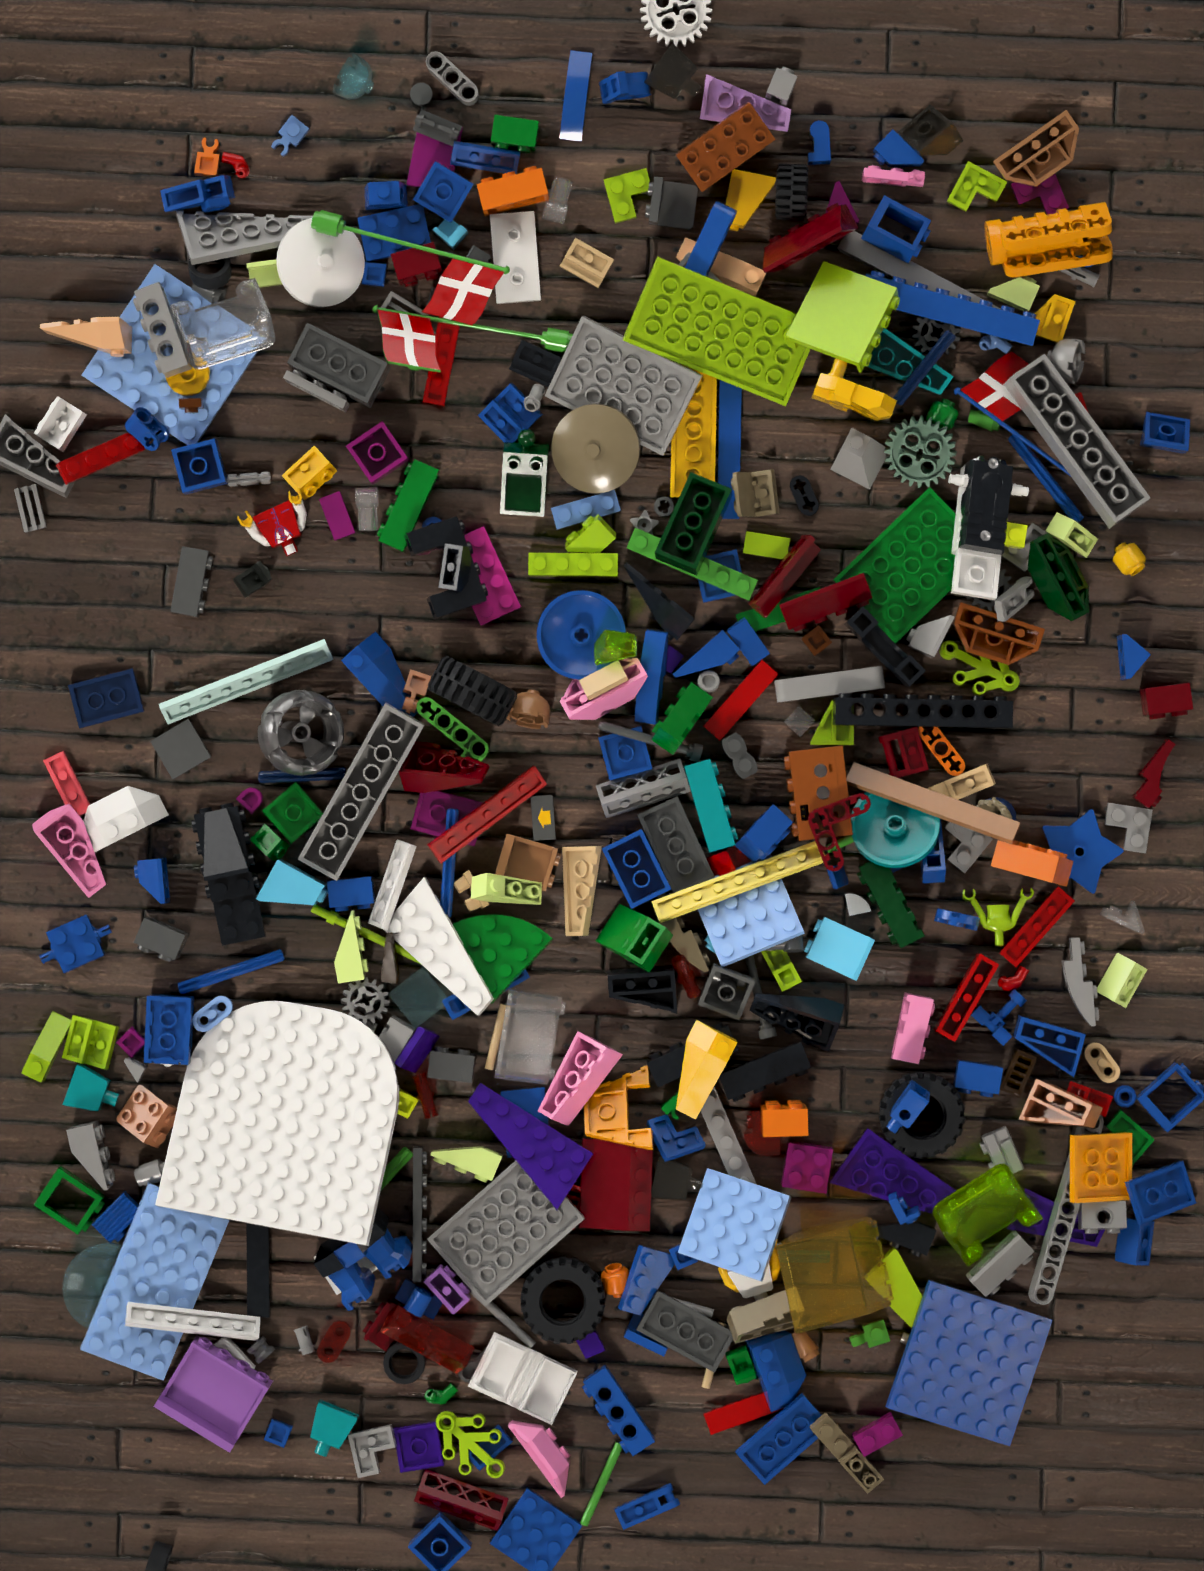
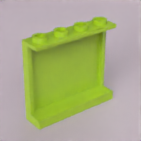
(843, 315)

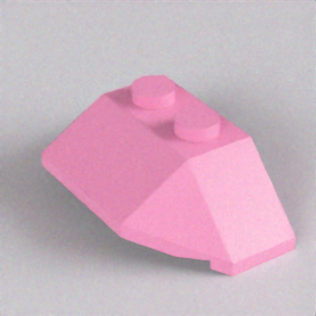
(580, 708)
(544, 1451)

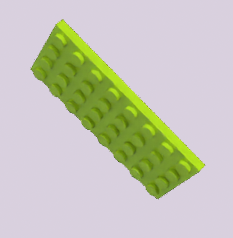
(717, 331)

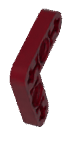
(830, 819)

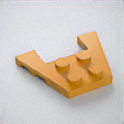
(607, 1111)

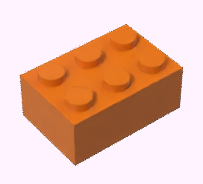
(512, 191)
(1033, 862)
(784, 1119)

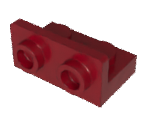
(373, 1329)

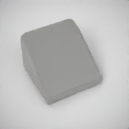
(136, 1068)

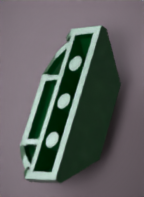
(1058, 577)

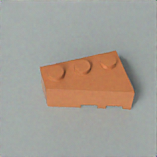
(1059, 1107)

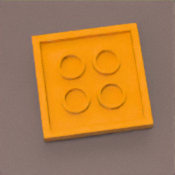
(1100, 1167)

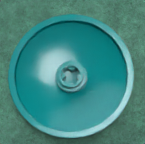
(893, 832)

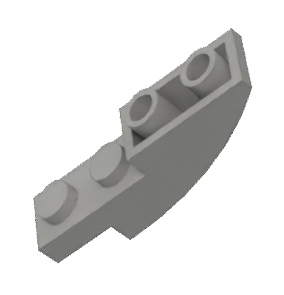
(1080, 991)

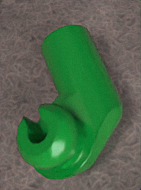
(440, 1396)

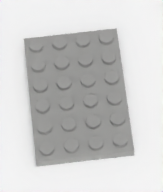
(615, 373)
(502, 1233)

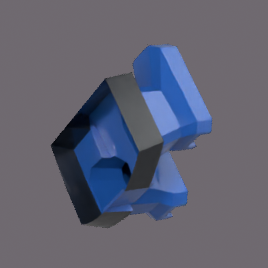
(340, 1258)

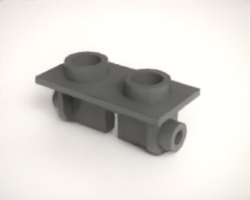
(437, 128)

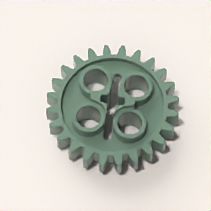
(914, 470)

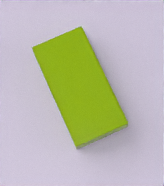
(766, 545)

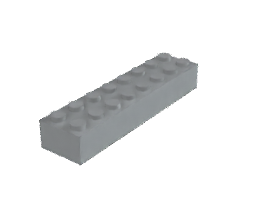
(1077, 441)
(361, 791)

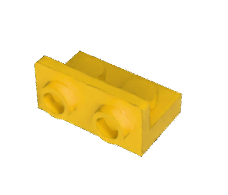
(309, 473)

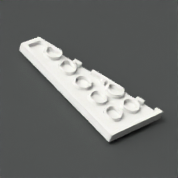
(433, 941)

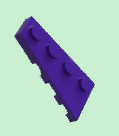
(1045, 1208)

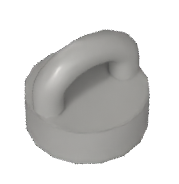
(708, 681)

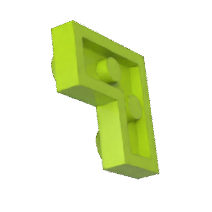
(973, 181)
(620, 190)

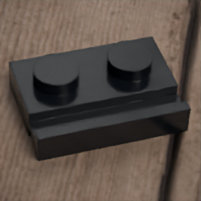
(535, 363)

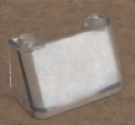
(226, 327)
(529, 1037)

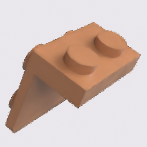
(147, 1116)

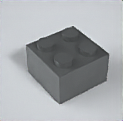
(161, 938)

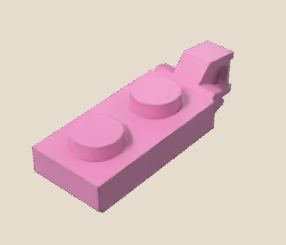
(893, 177)

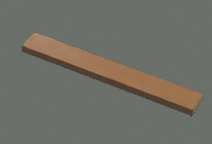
(933, 803)

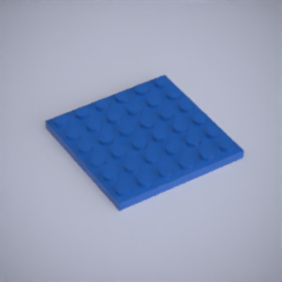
(969, 1363)

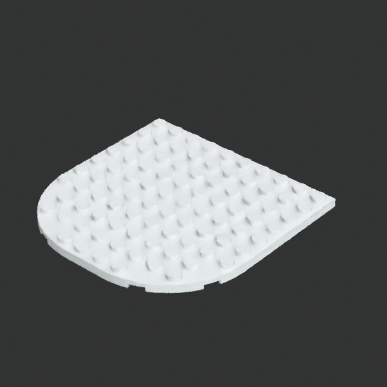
(284, 1123)

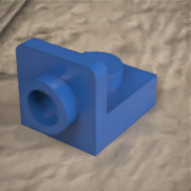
(899, 1207)

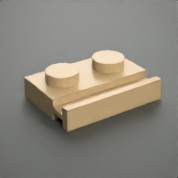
(586, 263)

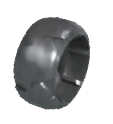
(318, 753)

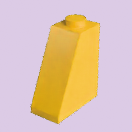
(746, 195)

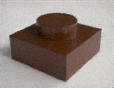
(191, 405)
(816, 640)

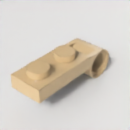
(966, 783)

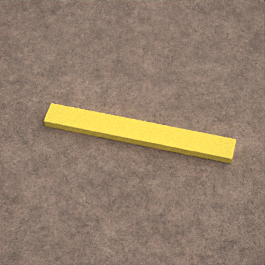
(737, 882)

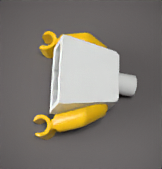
(750, 1287)

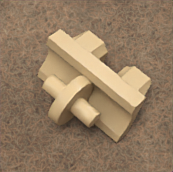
(464, 883)

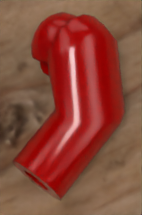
(238, 162)

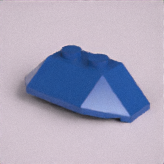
(777, 1367)

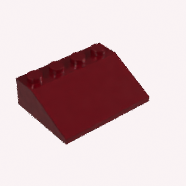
(809, 238)
(616, 1187)

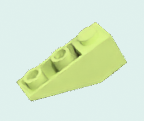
(505, 889)
(349, 959)
(476, 1159)

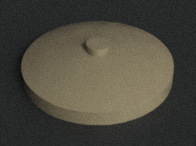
(595, 448)

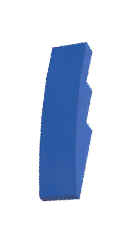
(654, 663)

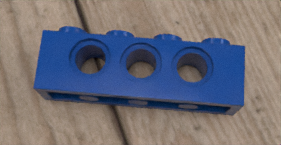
(604, 1379)

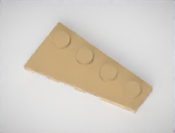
(580, 880)

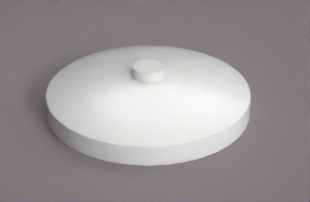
(319, 266)

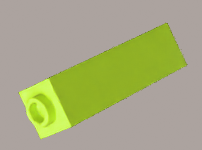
(904, 1290)

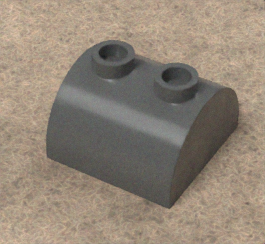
(726, 991)

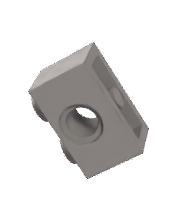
(1114, 1211)

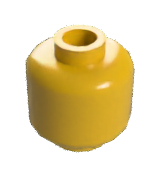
(1129, 558)

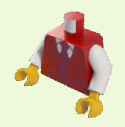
(279, 524)

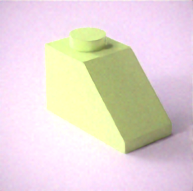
(1016, 293)
(1071, 534)

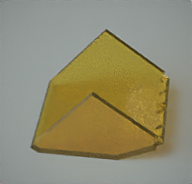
(834, 1273)

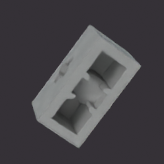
(781, 86)

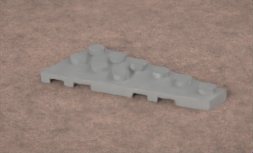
(231, 234)

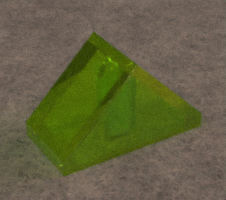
(614, 646)

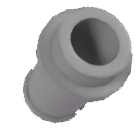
(532, 401)
(304, 1340)

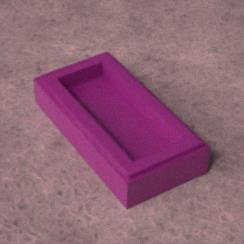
(337, 515)

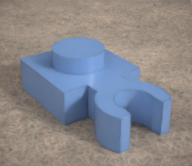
(292, 133)

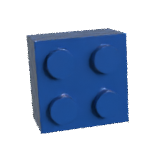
(199, 466)
(763, 835)
(440, 1544)

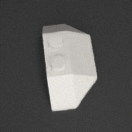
(122, 815)

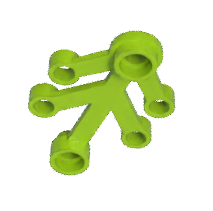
(982, 668)
(468, 1441)

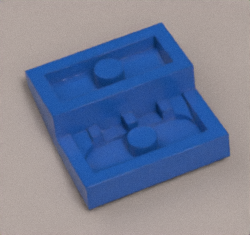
(507, 414)

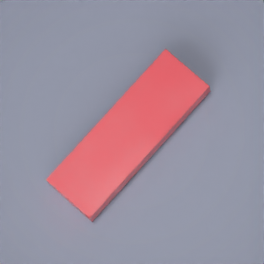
(67, 782)

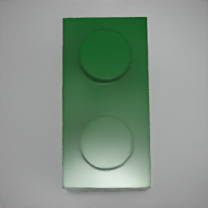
(514, 133)

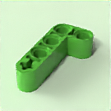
(453, 727)

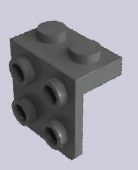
(671, 204)

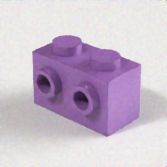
(447, 1289)

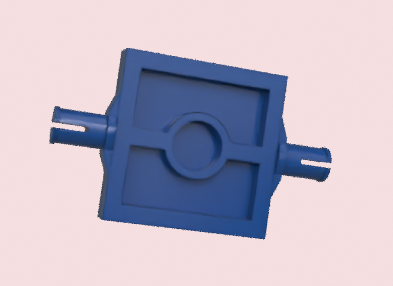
(75, 943)

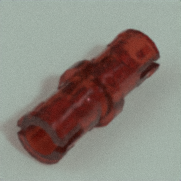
(686, 976)
(425, 1095)

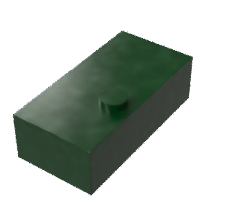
(693, 523)

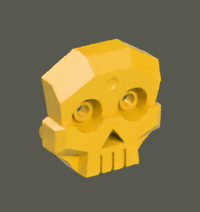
(846, 395)

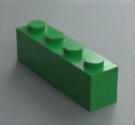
(409, 504)

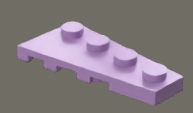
(722, 99)

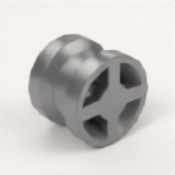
(260, 1349)

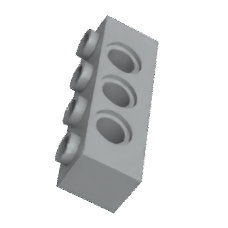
(155, 296)

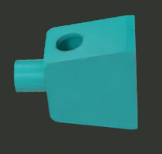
(89, 1090)
(331, 1426)

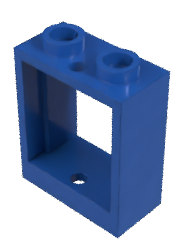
(890, 242)
(1184, 1073)

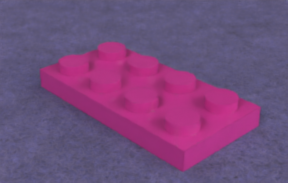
(501, 596)

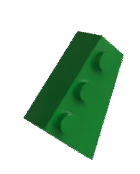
(681, 717)

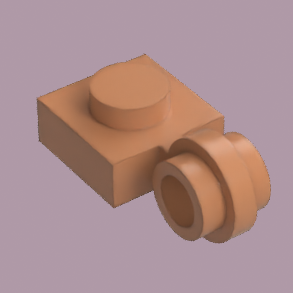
(415, 686)

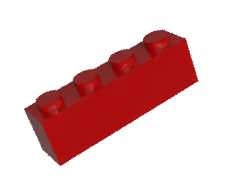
(966, 997)

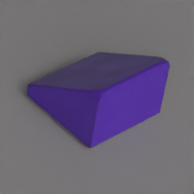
(591, 1345)

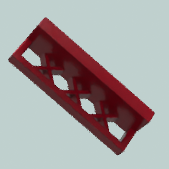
(784, 575)
(459, 1504)

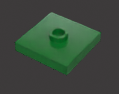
(293, 813)

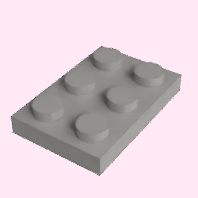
(317, 390)

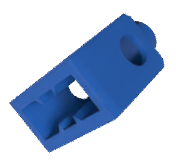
(385, 195)
(913, 1100)

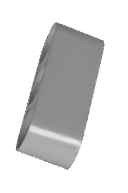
(449, 68)

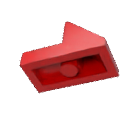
(727, 861)

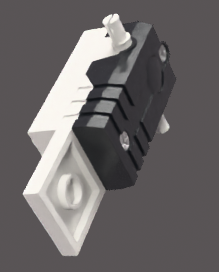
(981, 525)

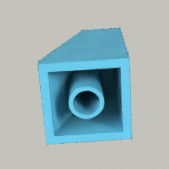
(292, 886)
(839, 948)

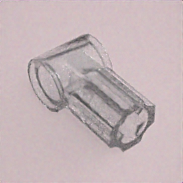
(556, 207)
(367, 502)

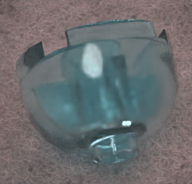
(354, 79)

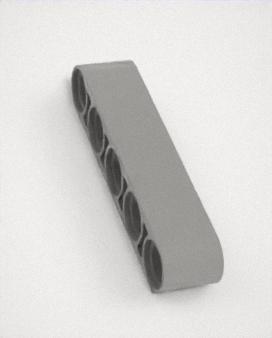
(829, 684)

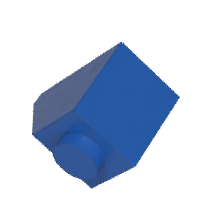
(896, 152)

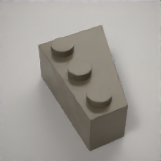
(760, 1318)

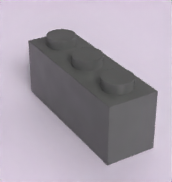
(191, 582)

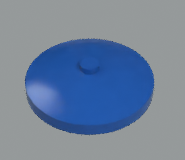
(572, 627)

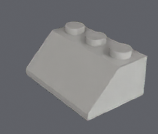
(1000, 1264)

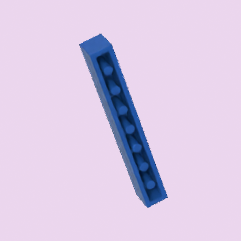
(962, 311)

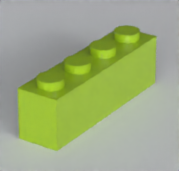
(573, 564)

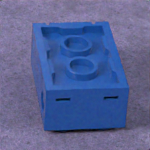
(168, 1029)

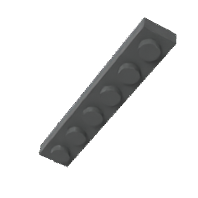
(419, 1222)

